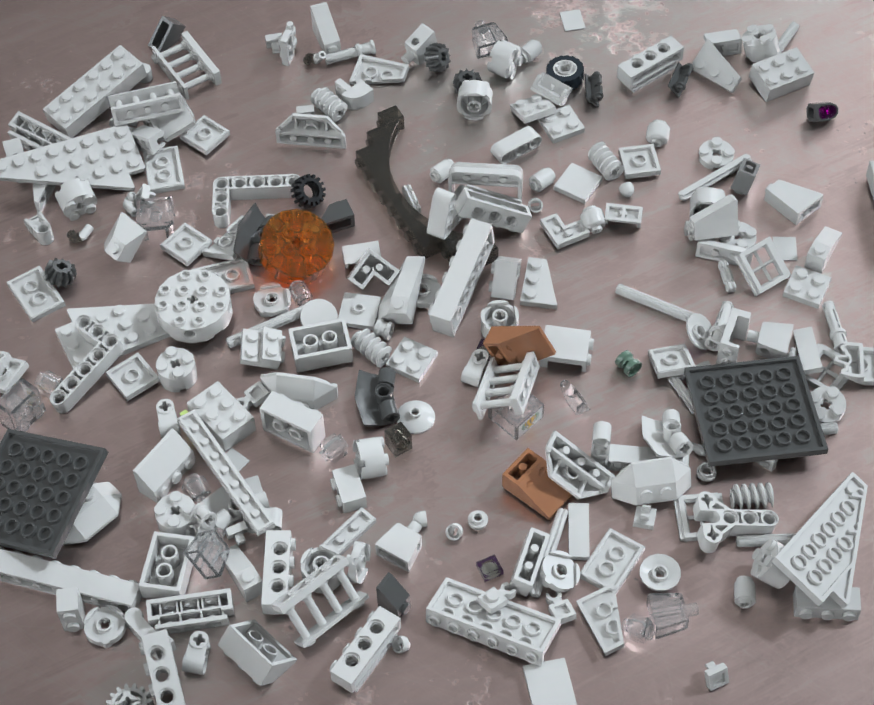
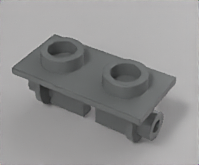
(680, 78)
(593, 88)

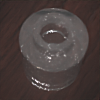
(300, 292)

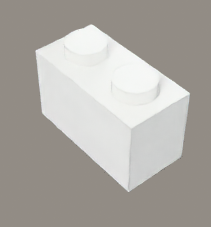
(349, 488)
(70, 609)

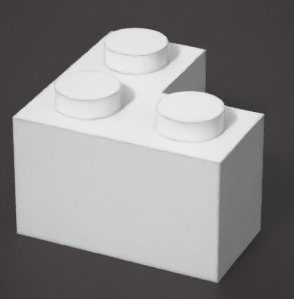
(370, 265)
(506, 273)

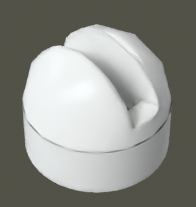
(627, 189)
(535, 209)
(421, 518)
(450, 530)
(398, 641)

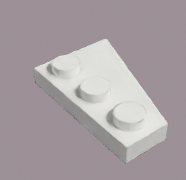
(715, 67)
(378, 71)

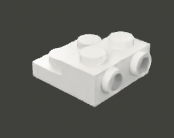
(262, 348)

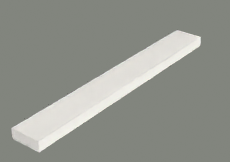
(226, 472)

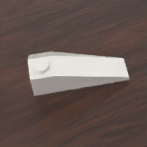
(402, 296)

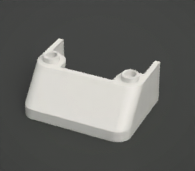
(486, 175)

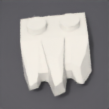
(856, 363)
(10, 370)

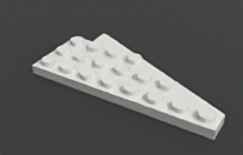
(100, 157)
(133, 324)
(825, 548)

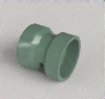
(628, 363)

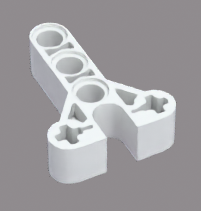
(711, 510)

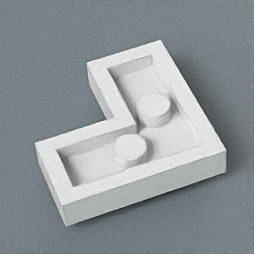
(562, 234)

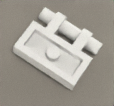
(288, 44)

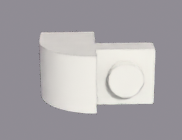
(356, 96)

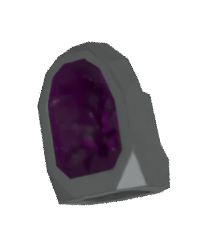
(821, 111)

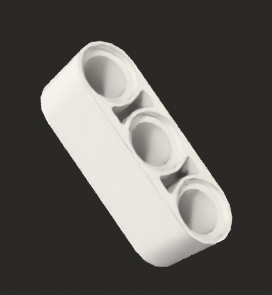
(516, 145)

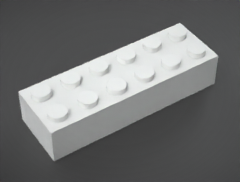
(89, 94)
(461, 277)

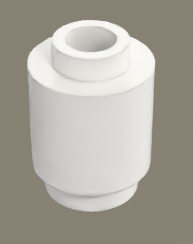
(531, 50)
(441, 170)
(542, 179)
(744, 592)

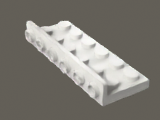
(511, 629)

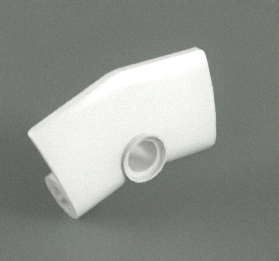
(666, 435)
(225, 508)

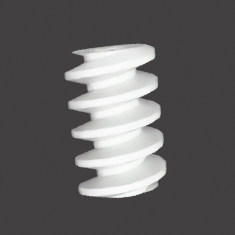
(329, 103)
(605, 161)
(371, 347)
(751, 494)

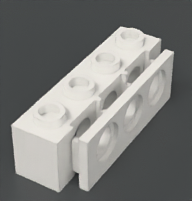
(650, 64)
(33, 133)
(493, 208)
(277, 567)
(190, 611)
(160, 642)
(365, 650)

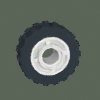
(566, 70)

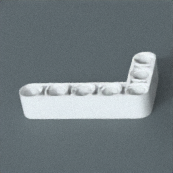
(247, 188)
(443, 214)
(90, 363)
(615, 456)

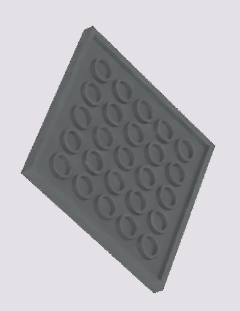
(755, 411)
(43, 489)

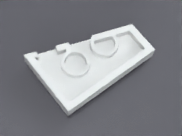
(224, 246)
(538, 286)
(603, 618)

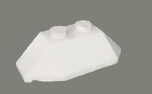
(310, 131)
(306, 389)
(575, 469)
(651, 481)
(97, 511)

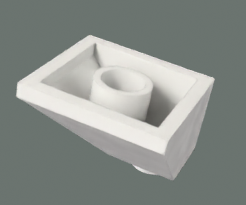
(124, 239)

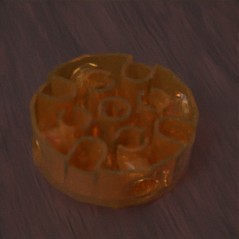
(296, 246)

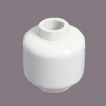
(658, 133)
(593, 219)

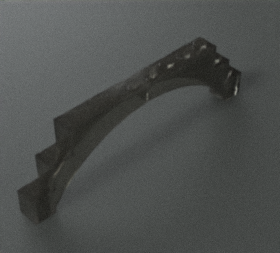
(376, 169)

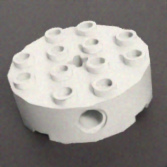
(193, 305)

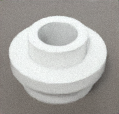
(704, 468)
(477, 525)

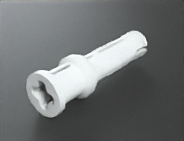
(365, 49)
(717, 330)
(837, 333)

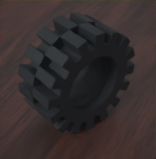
(316, 187)

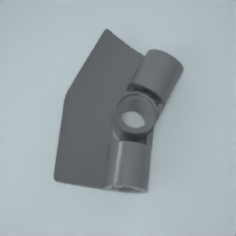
(249, 235)
(376, 398)

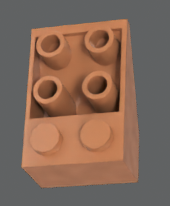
(512, 343)
(530, 483)

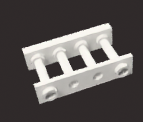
(195, 53)
(145, 103)
(519, 391)
(303, 592)

